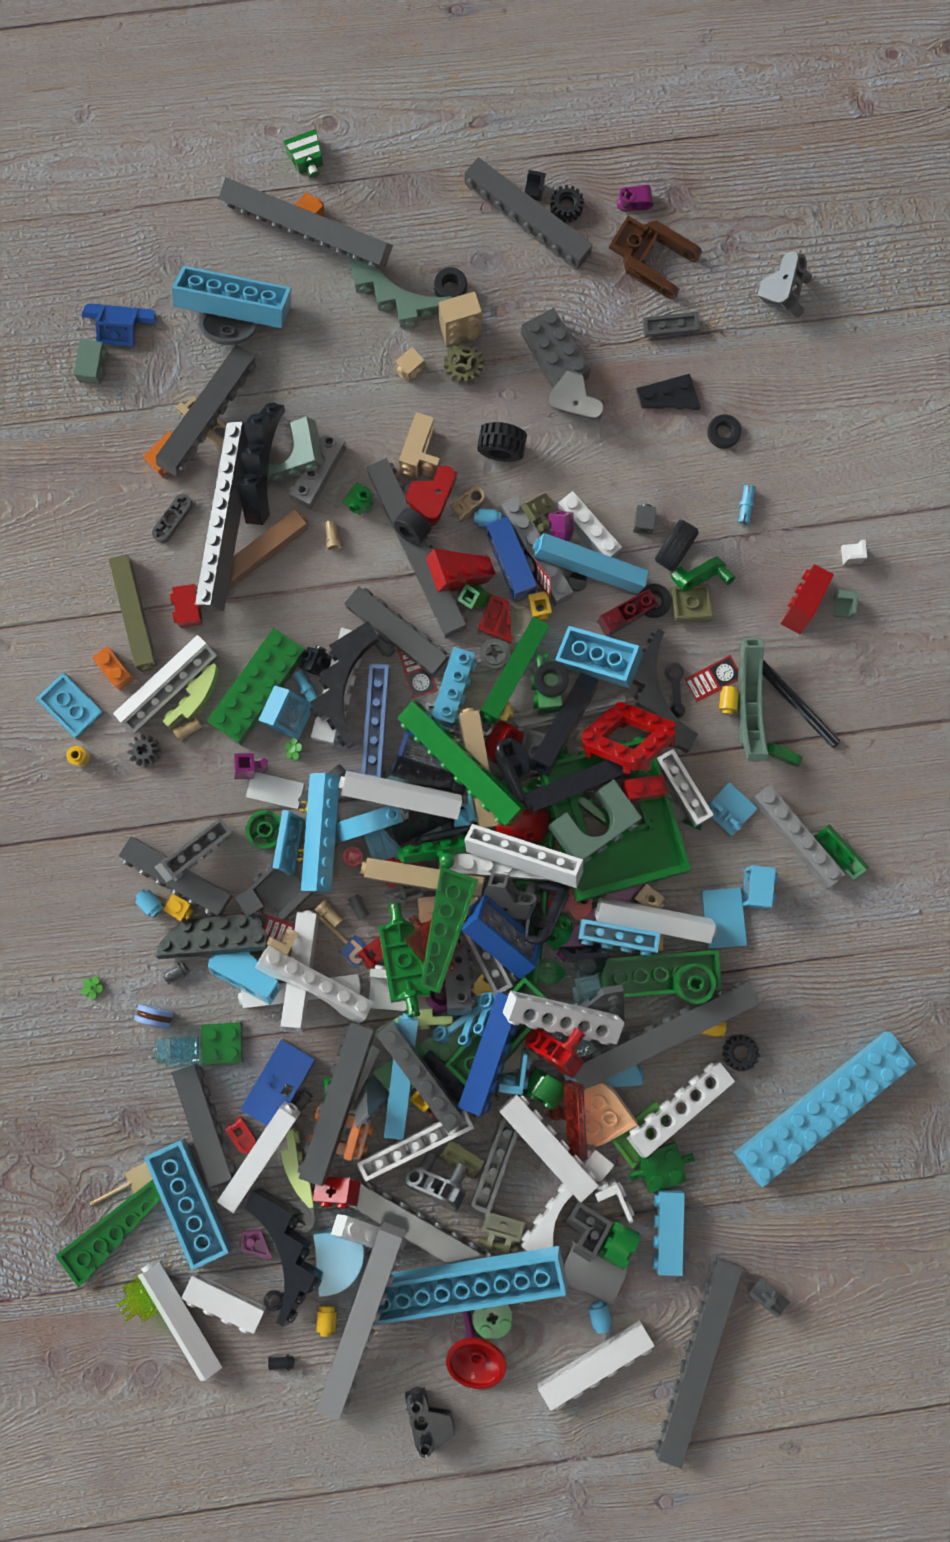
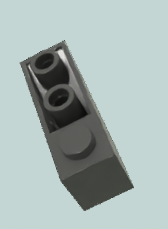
(369, 1102)

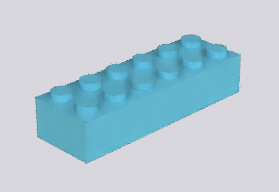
(231, 296)
(188, 1204)

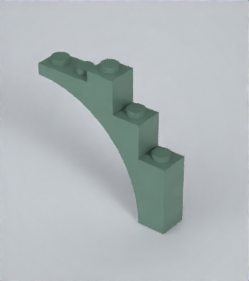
(389, 295)
(750, 700)

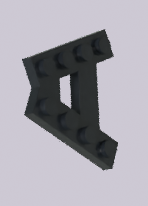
(424, 776)

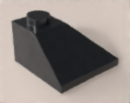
(586, 958)

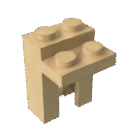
(414, 453)

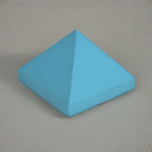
(463, 819)

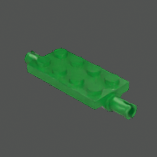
(400, 962)

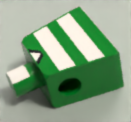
(305, 152)

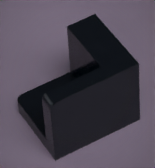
(535, 184)

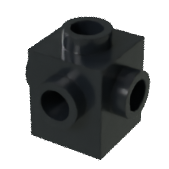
(315, 660)

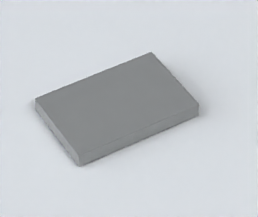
(594, 1277)

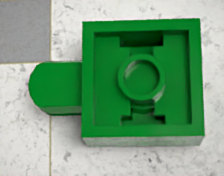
(544, 703)

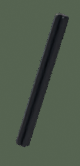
(799, 705)

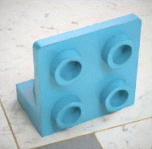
(512, 1085)

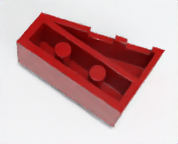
(455, 569)
(807, 598)

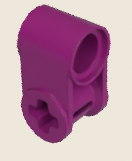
(637, 198)

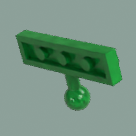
(444, 850)

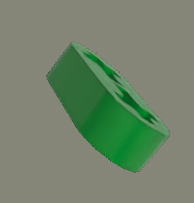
(784, 754)

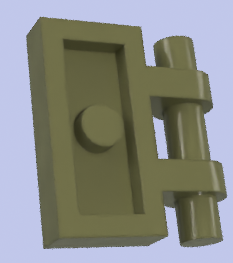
(537, 509)
(455, 1153)
(504, 1227)

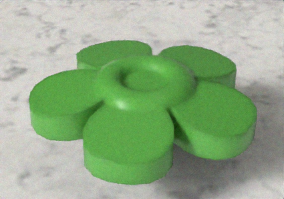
(293, 749)
(92, 987)

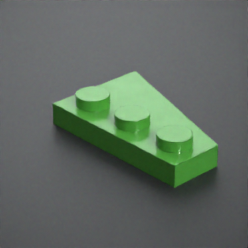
(624, 1145)

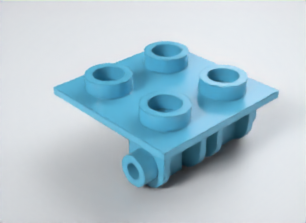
(731, 809)

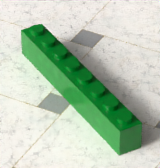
(461, 763)

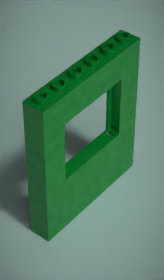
(638, 856)

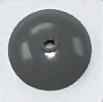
(225, 330)

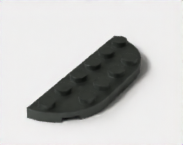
(213, 937)

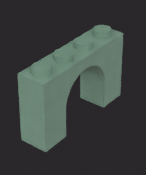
(305, 454)
(621, 816)

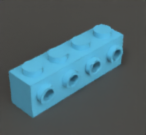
(453, 687)
(619, 936)
(670, 1232)

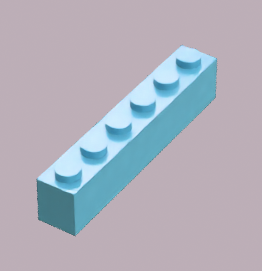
(320, 832)

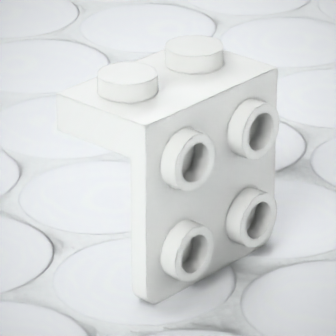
(380, 993)
(609, 1188)

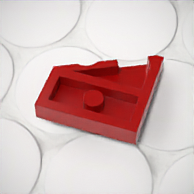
(496, 619)

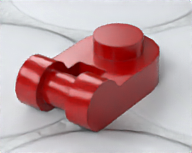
(375, 945)
(245, 1141)

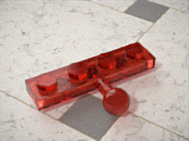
(574, 1117)

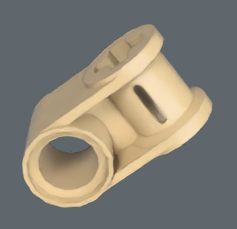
(467, 504)

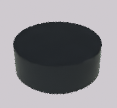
(577, 581)

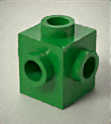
(359, 499)
(560, 935)

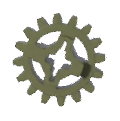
(468, 357)

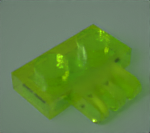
(137, 1301)

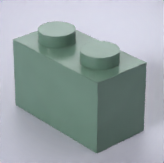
(90, 361)

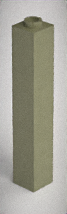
(133, 612)

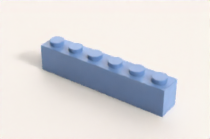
(375, 720)

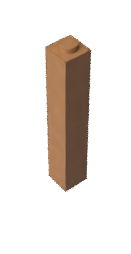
(267, 546)

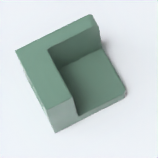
(845, 604)

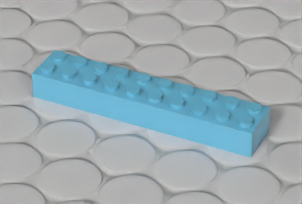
(824, 1108)
(474, 1285)

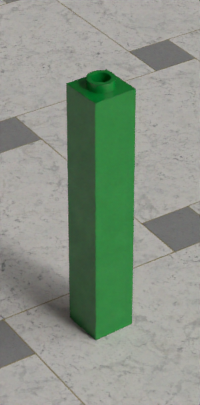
(513, 671)

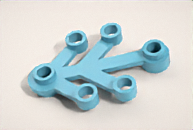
(483, 1008)

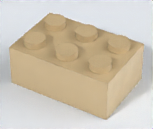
(460, 319)

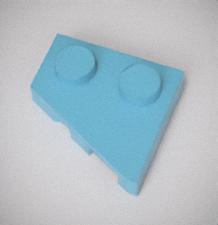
(381, 845)

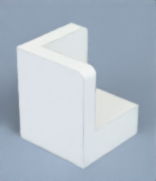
(854, 553)

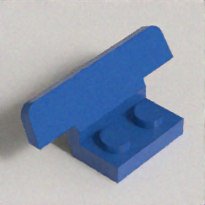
(117, 323)

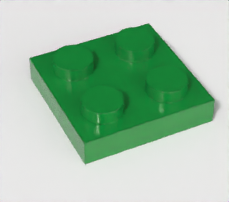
(221, 1043)

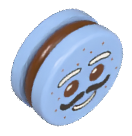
(154, 1016)

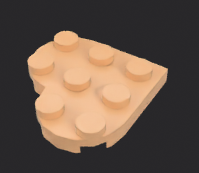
(605, 1114)

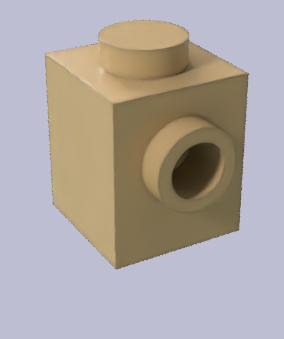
(410, 364)
(649, 897)

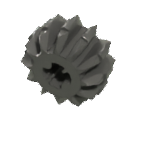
(145, 743)

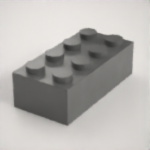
(553, 347)

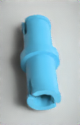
(746, 504)
(305, 686)

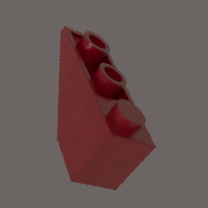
(627, 612)

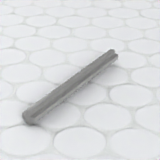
(547, 719)

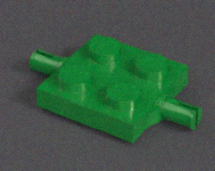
(662, 1167)

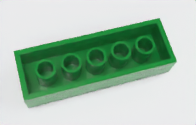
(248, 695)
(655, 973)
(462, 1060)

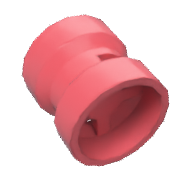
(353, 857)

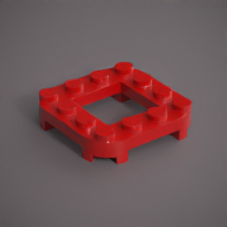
(596, 742)

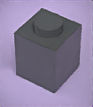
(644, 519)
(251, 903)

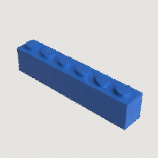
(488, 1060)

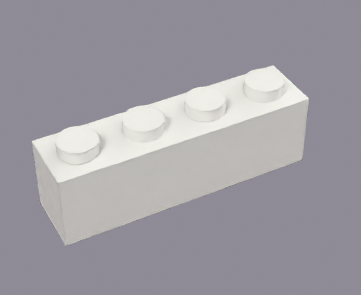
(589, 526)
(684, 788)
(223, 1303)

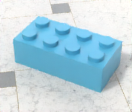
(599, 656)

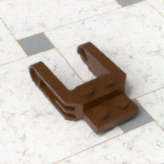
(634, 244)

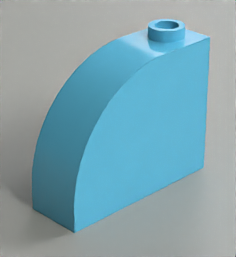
(367, 823)
(338, 1260)

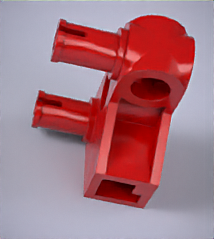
(423, 494)
(559, 1054)

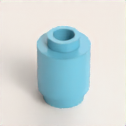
(486, 516)
(149, 903)
(600, 1317)

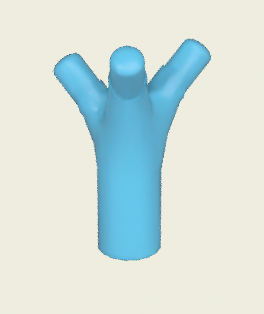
(470, 809)

